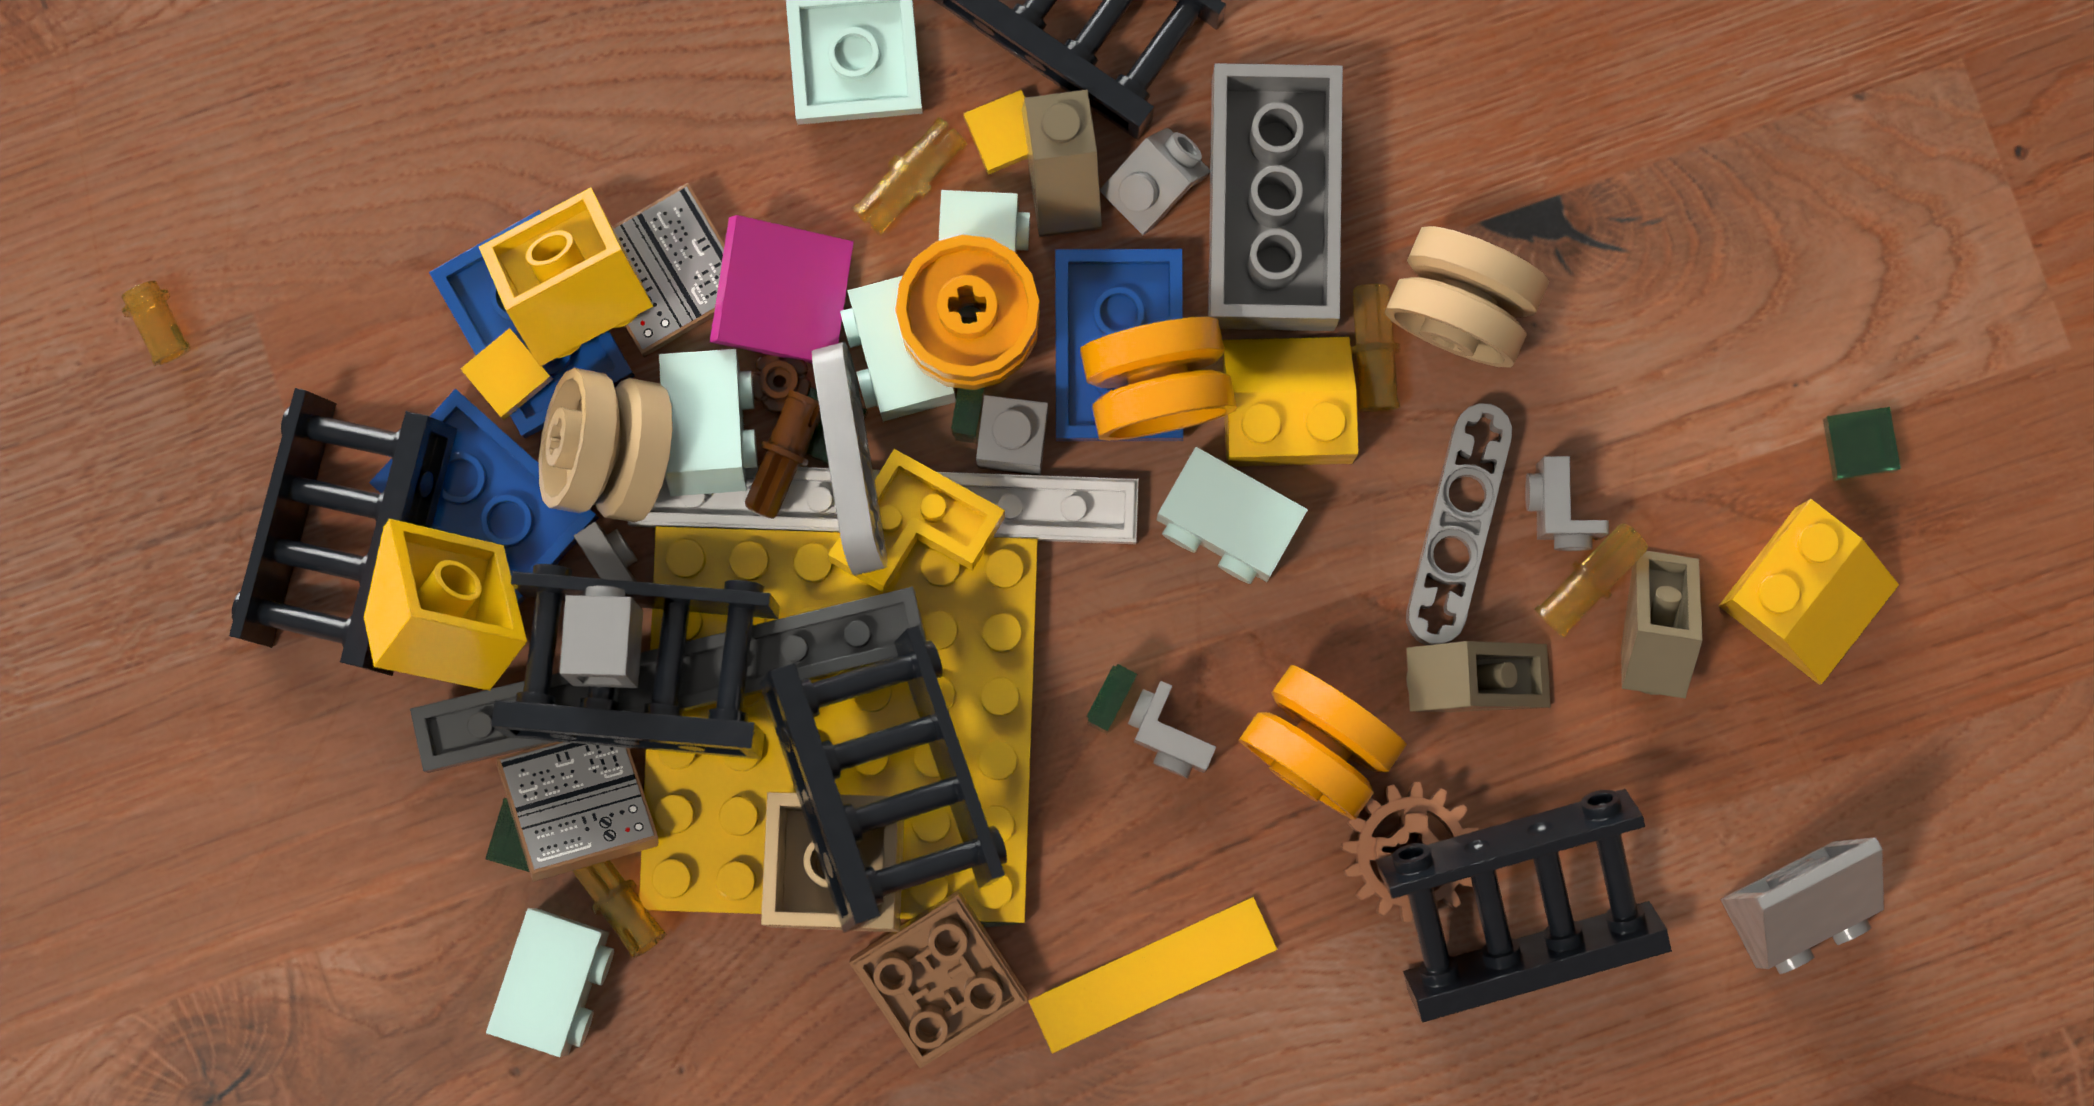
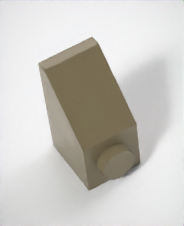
(1062, 162)
(1662, 625)
(1477, 676)

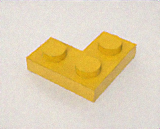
(926, 508)

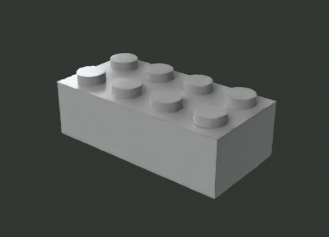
(1275, 196)

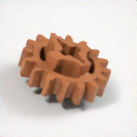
(1412, 821)

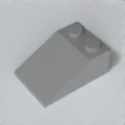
(1809, 902)

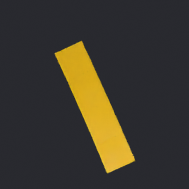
(1152, 975)

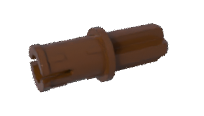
(783, 454)

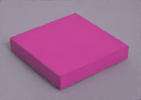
(780, 289)

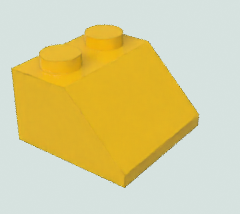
(565, 277)
(1291, 402)
(1811, 590)
(442, 607)

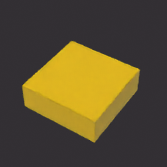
(999, 132)
(506, 374)

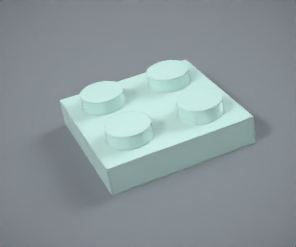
(853, 59)

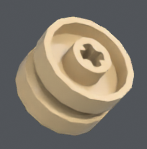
(1467, 296)
(605, 445)

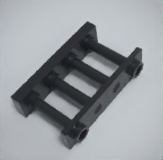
(1074, 63)
(411, 496)
(662, 723)
(839, 826)
(1538, 960)

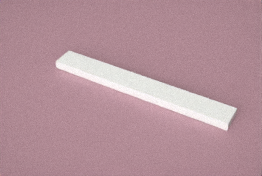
(1033, 506)

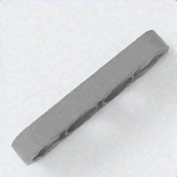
(849, 459)
(1450, 522)

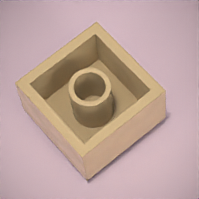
(793, 877)

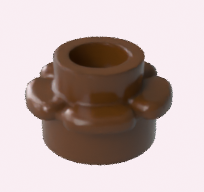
(770, 367)

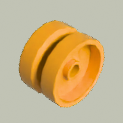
(963, 274)
(1158, 378)
(1317, 749)

